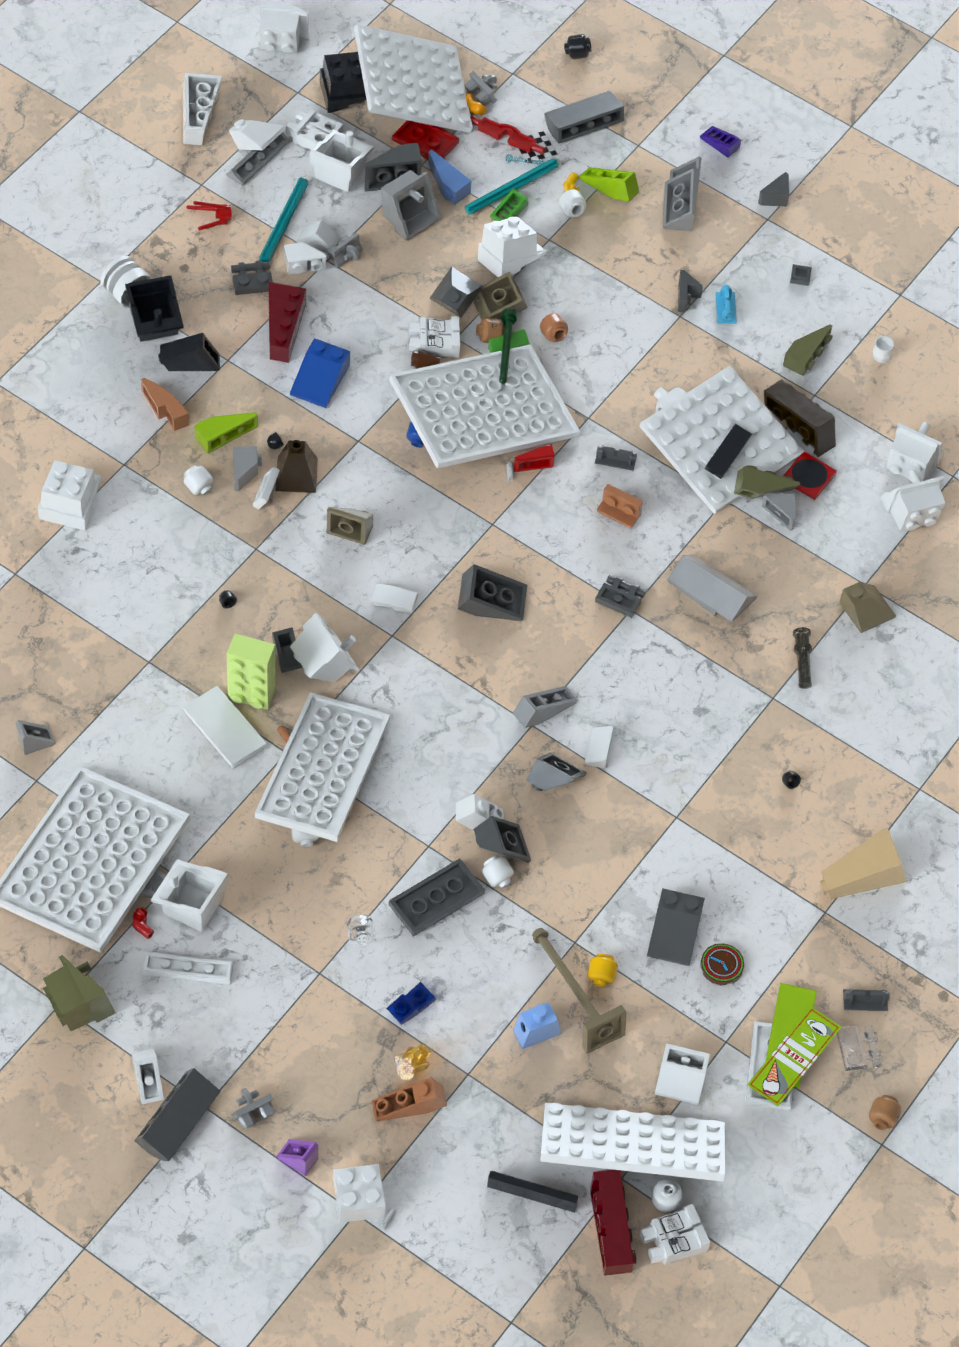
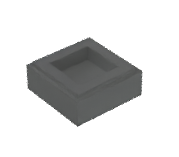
(800, 275)

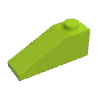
(613, 183)
(223, 429)

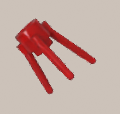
(222, 212)

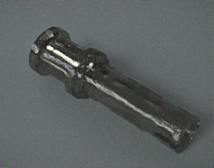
(803, 649)

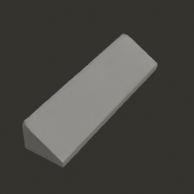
(256, 160)

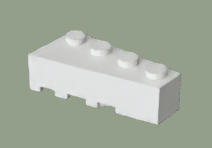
(199, 100)

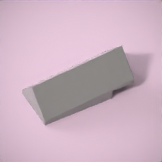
(681, 196)
(710, 588)

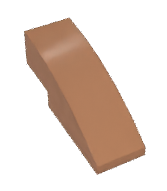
(165, 404)

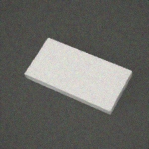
(224, 726)
(759, 1047)

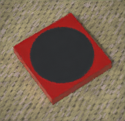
(811, 474)

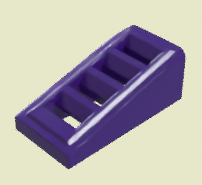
(730, 142)

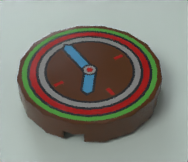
(722, 964)

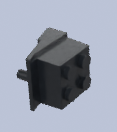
(341, 81)
(154, 308)

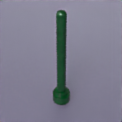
(509, 317)

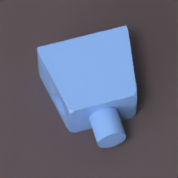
(536, 1025)

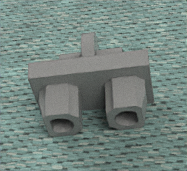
(486, 93)
(346, 250)
(244, 1114)

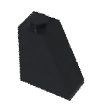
(190, 354)

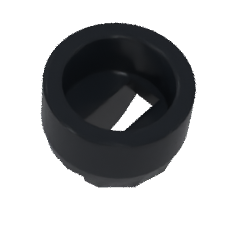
(274, 441)
(227, 599)
(793, 776)

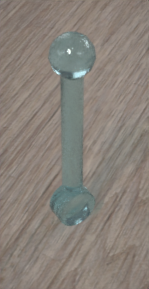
(509, 158)

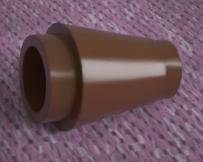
(423, 359)

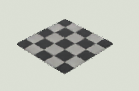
(542, 140)

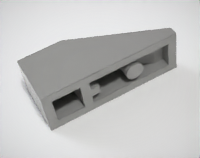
(543, 705)

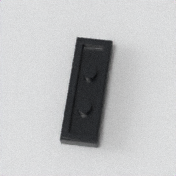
(728, 451)

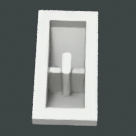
(318, 236)

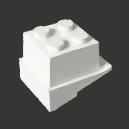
(282, 26)
(339, 159)
(508, 246)
(914, 452)
(68, 495)
(915, 503)
(322, 651)
(191, 893)

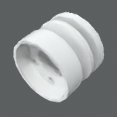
(121, 272)

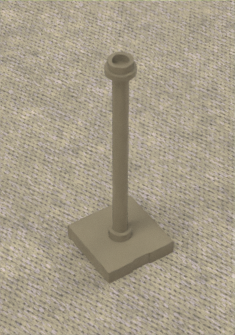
(601, 1028)

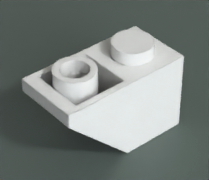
(303, 258)
(475, 810)

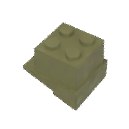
(76, 997)

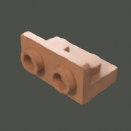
(620, 506)

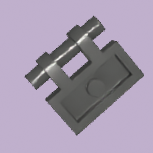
(252, 282)
(618, 599)

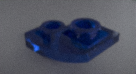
(411, 1004)

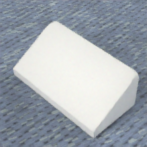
(599, 746)

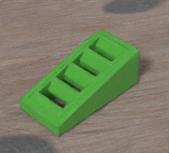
(512, 195)

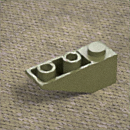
(803, 351)
(756, 483)

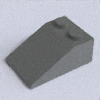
(392, 165)
(491, 595)
(675, 927)

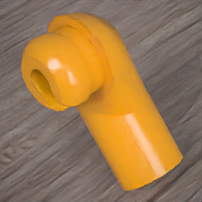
(475, 107)

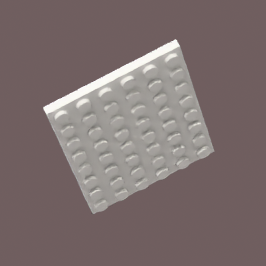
(472, 416)
(90, 858)

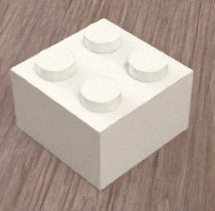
(359, 1193)

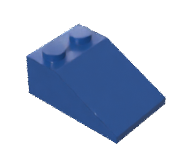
(320, 373)

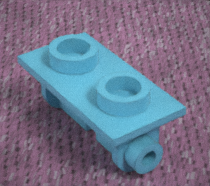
(726, 305)

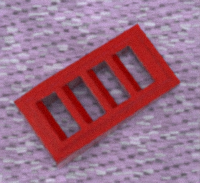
(535, 459)

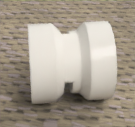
(883, 349)

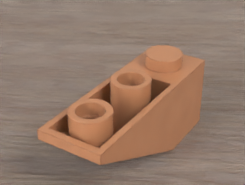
(410, 1101)

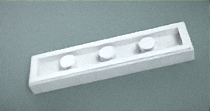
(187, 968)

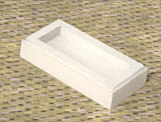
(266, 487)

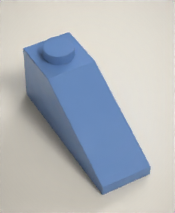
(450, 181)

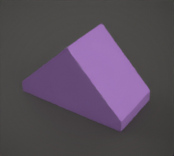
(299, 1155)

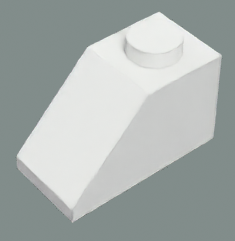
(147, 1076)

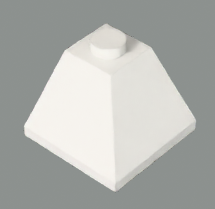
(254, 134)

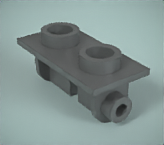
(614, 458)
(866, 1000)

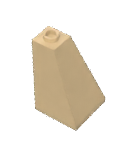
(865, 868)

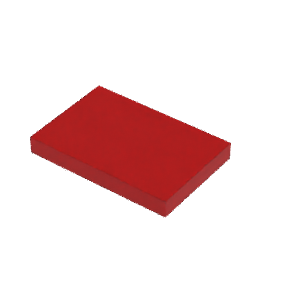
(427, 137)

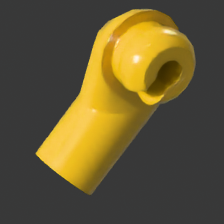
(570, 182)

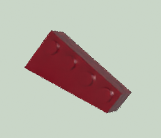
(285, 316)
(612, 1222)

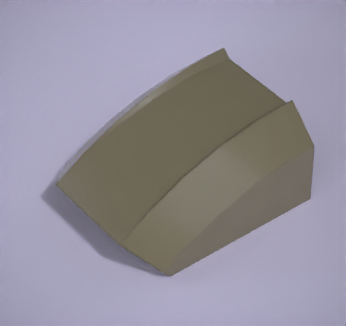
(499, 295)

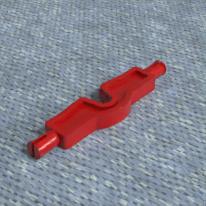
(515, 138)

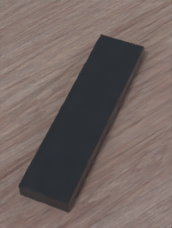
(532, 1191)

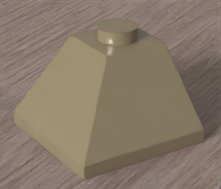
(349, 524)
(865, 606)

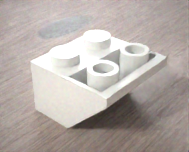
(682, 1074)

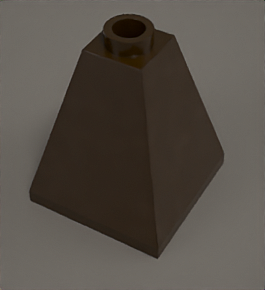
(297, 468)

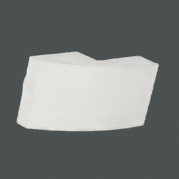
(395, 597)

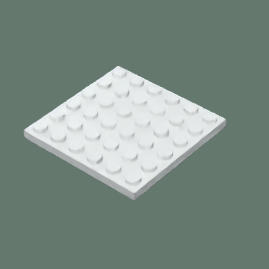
(412, 78)
(700, 420)

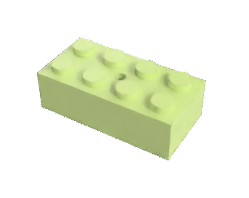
(251, 671)

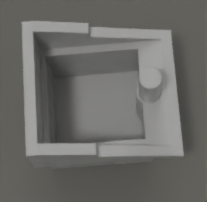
(410, 204)

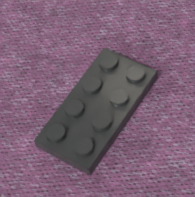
(436, 897)

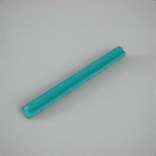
(516, 183)
(283, 220)

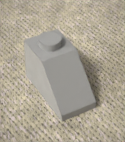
(245, 465)

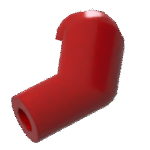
(139, 923)

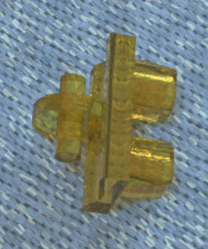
(412, 1061)

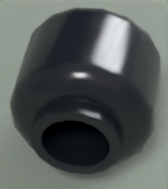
(578, 46)

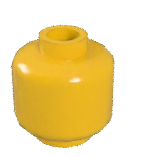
(602, 970)

